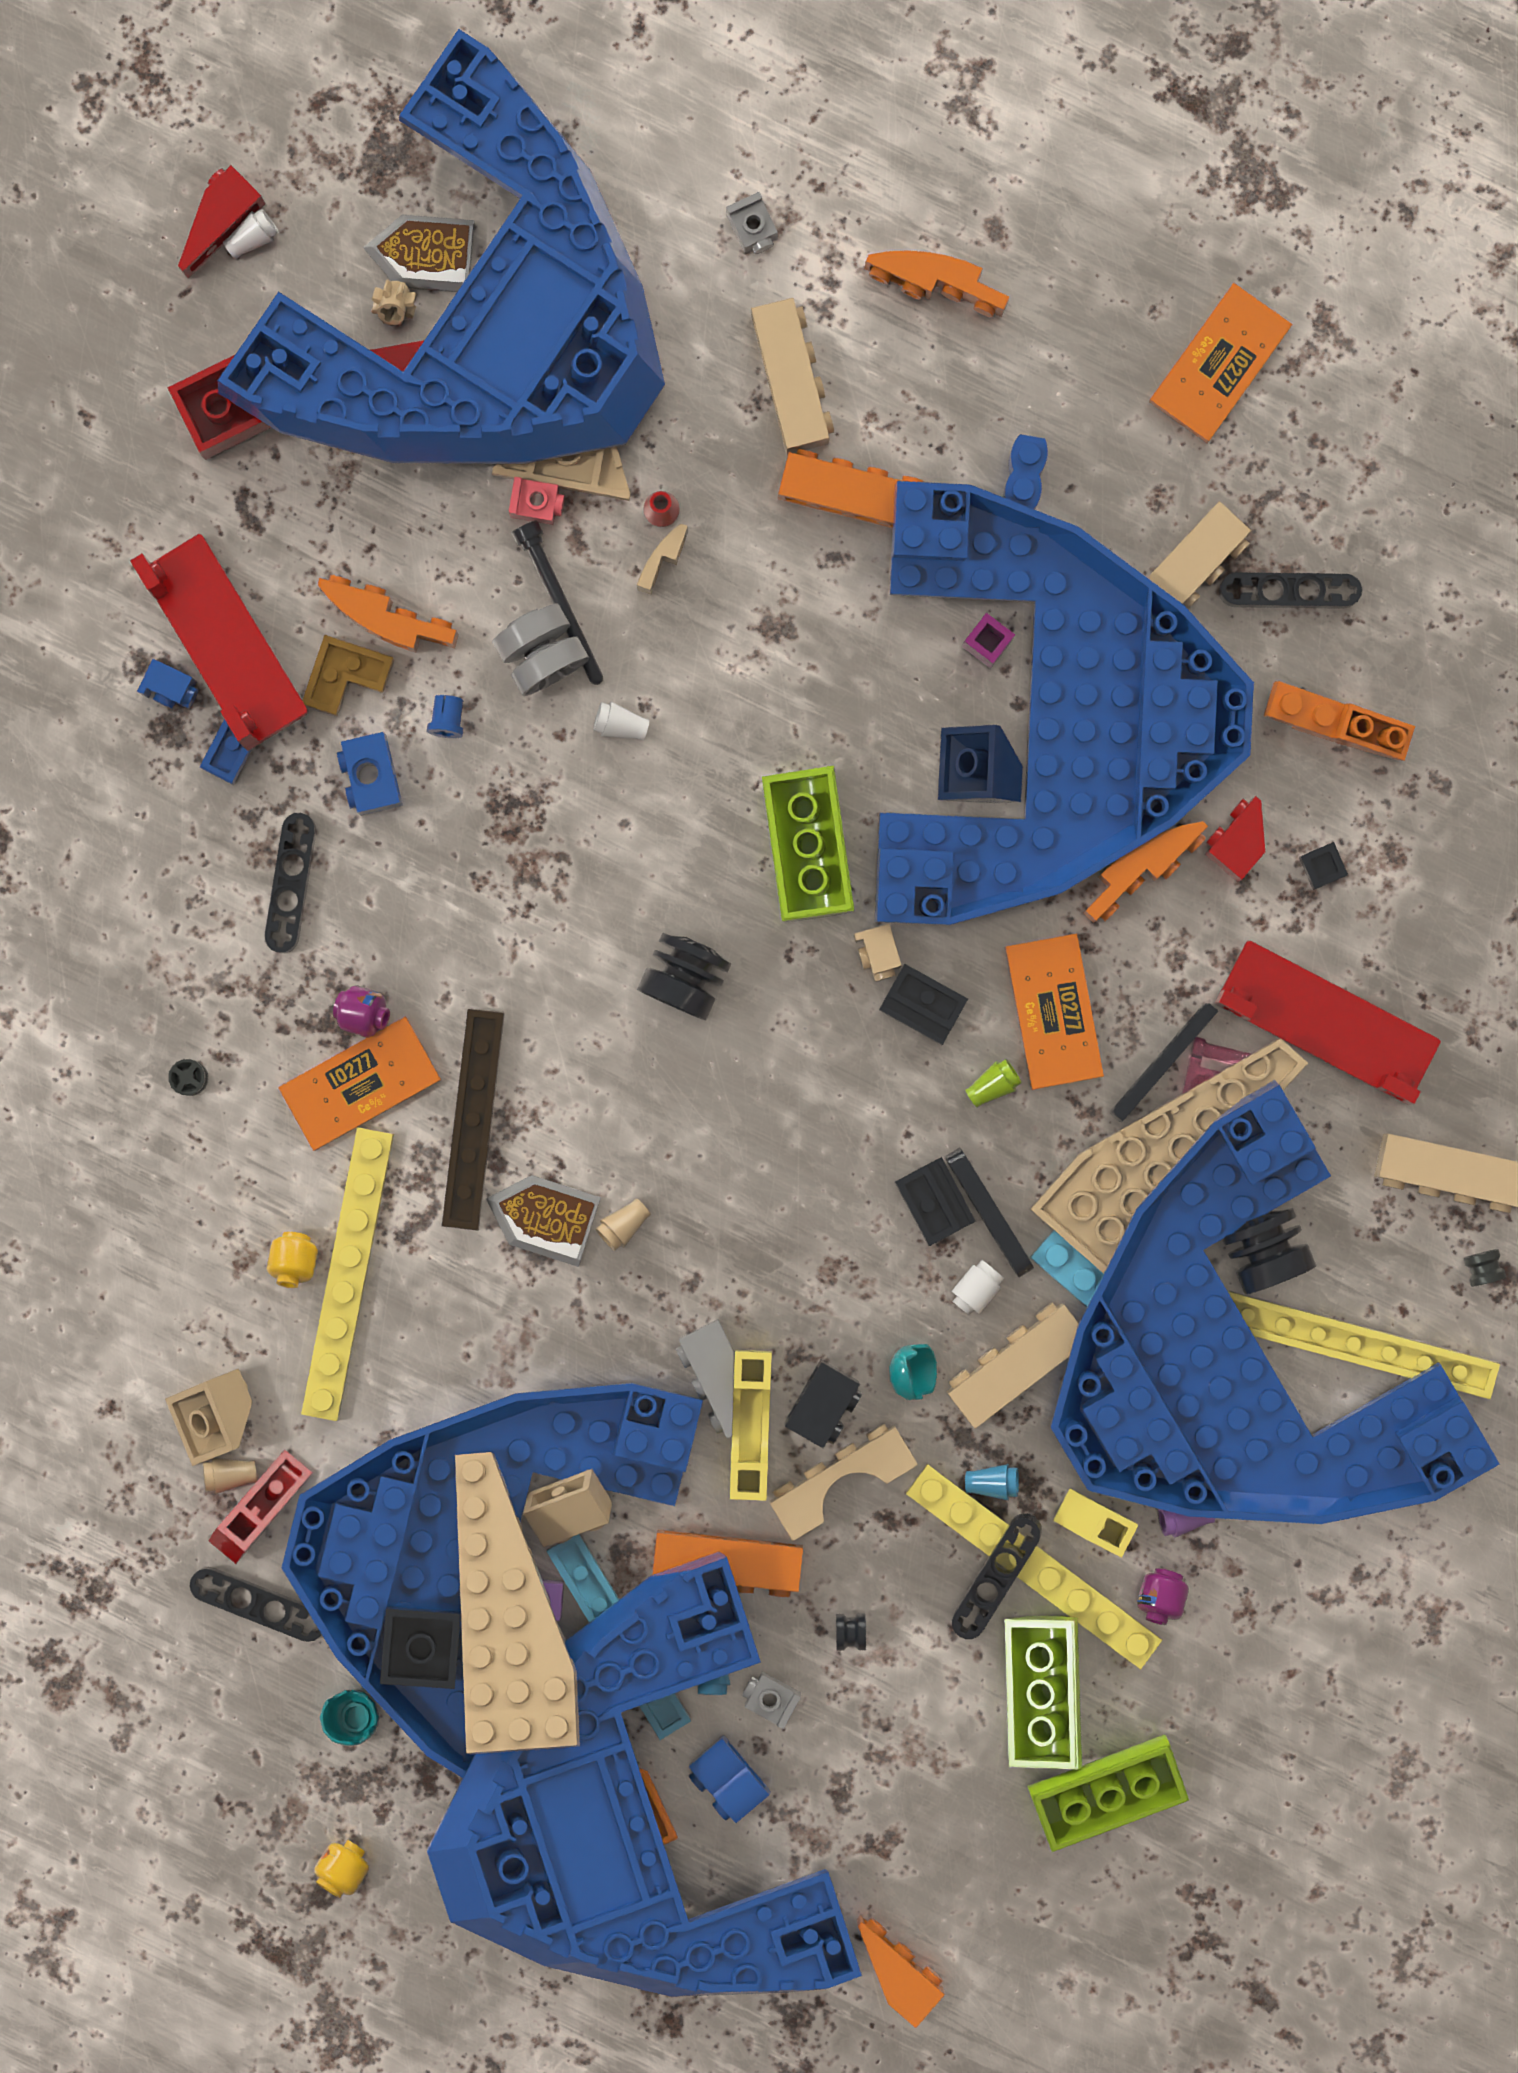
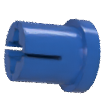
(446, 717)

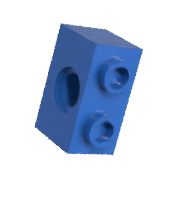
(384, 791)

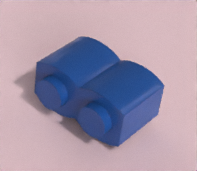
(1025, 467)
(728, 1779)

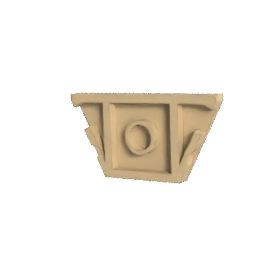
(587, 472)

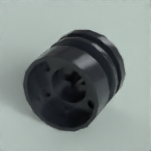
(684, 976)
(1269, 1251)

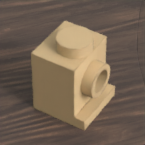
(878, 952)

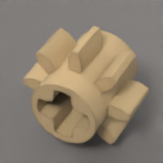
(393, 302)

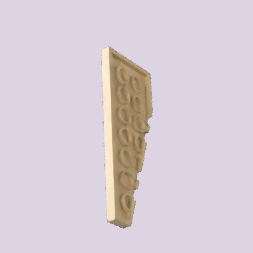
(1109, 1180)
(514, 1653)

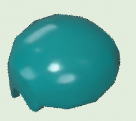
(913, 1371)
(349, 1718)

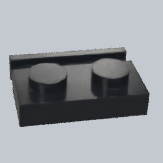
(923, 1004)
(935, 1201)

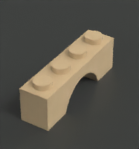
(802, 1505)

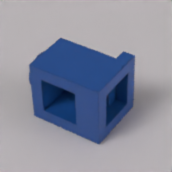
(168, 685)

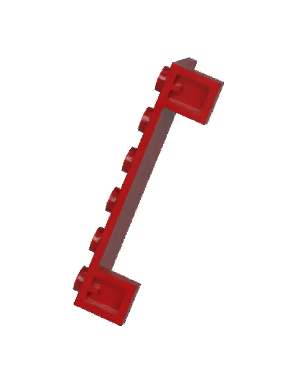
(222, 641)
(1328, 1022)

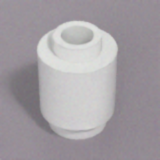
(977, 1288)

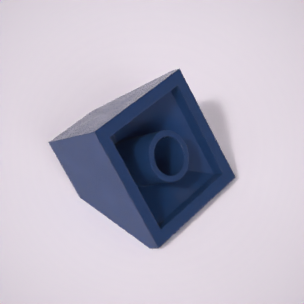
(978, 766)

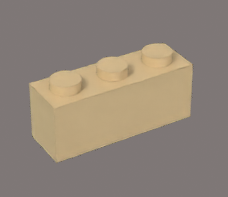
(1201, 555)

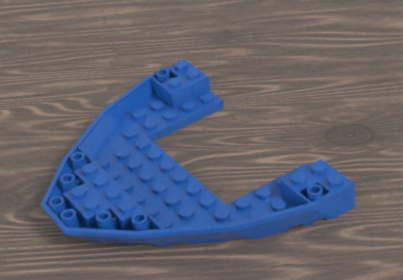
(536, 349)
(1125, 708)
(1177, 1397)
(390, 1522)
(564, 1847)

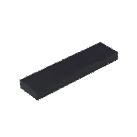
(1163, 1061)

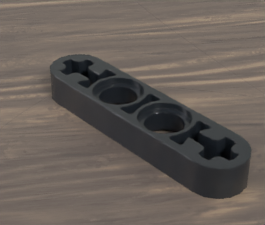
(1290, 590)
(285, 882)
(989, 1212)
(995, 1575)
(256, 1610)

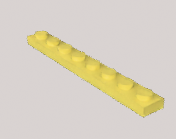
(347, 1274)
(1364, 1345)
(1039, 1572)

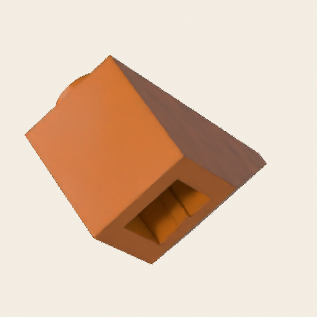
(904, 1984)

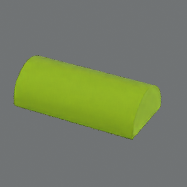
(808, 844)
(1043, 1692)
(1108, 1793)

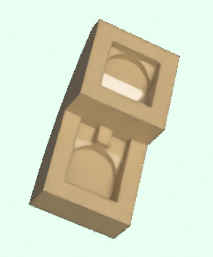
(668, 551)

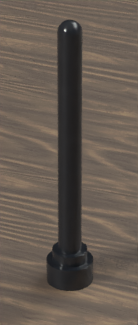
(530, 539)

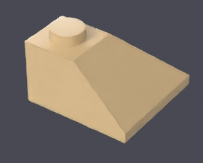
(211, 1416)

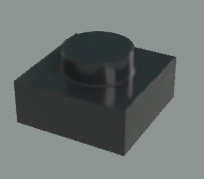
(1323, 866)

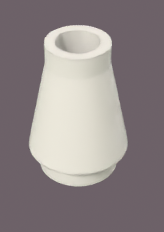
(251, 234)
(619, 722)

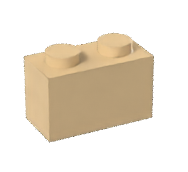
(568, 1508)

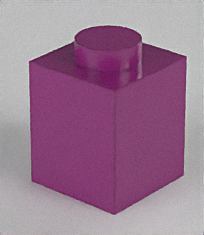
(988, 640)

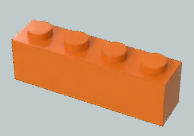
(839, 487)
(752, 1561)

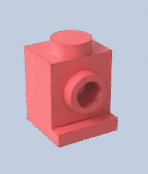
(520, 503)

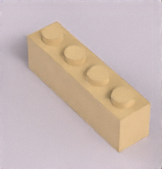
(790, 375)
(1448, 1170)
(1016, 1366)

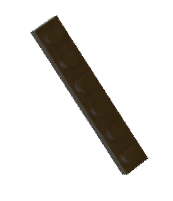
(473, 1119)

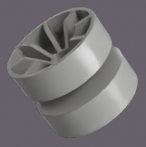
(534, 638)

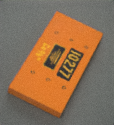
(1220, 363)
(1054, 1011)
(359, 1083)

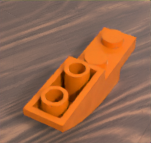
(924, 271)
(371, 612)
(1339, 721)
(1153, 857)

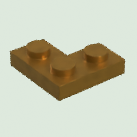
(337, 666)

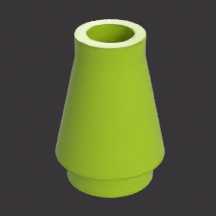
(994, 1083)

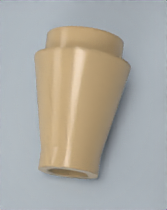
(621, 1225)
(228, 1474)

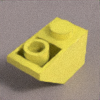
(1095, 1522)

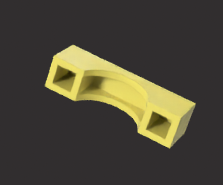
(750, 1425)

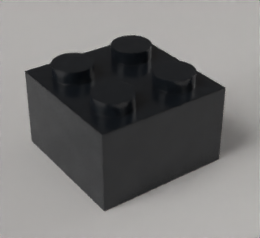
(822, 1404)
(420, 1647)

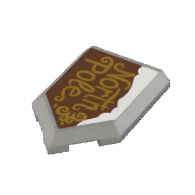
(425, 251)
(545, 1218)

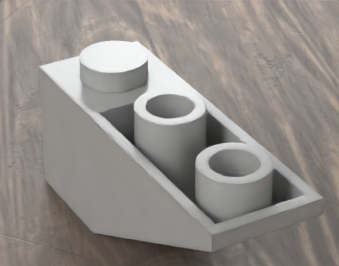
(713, 1364)

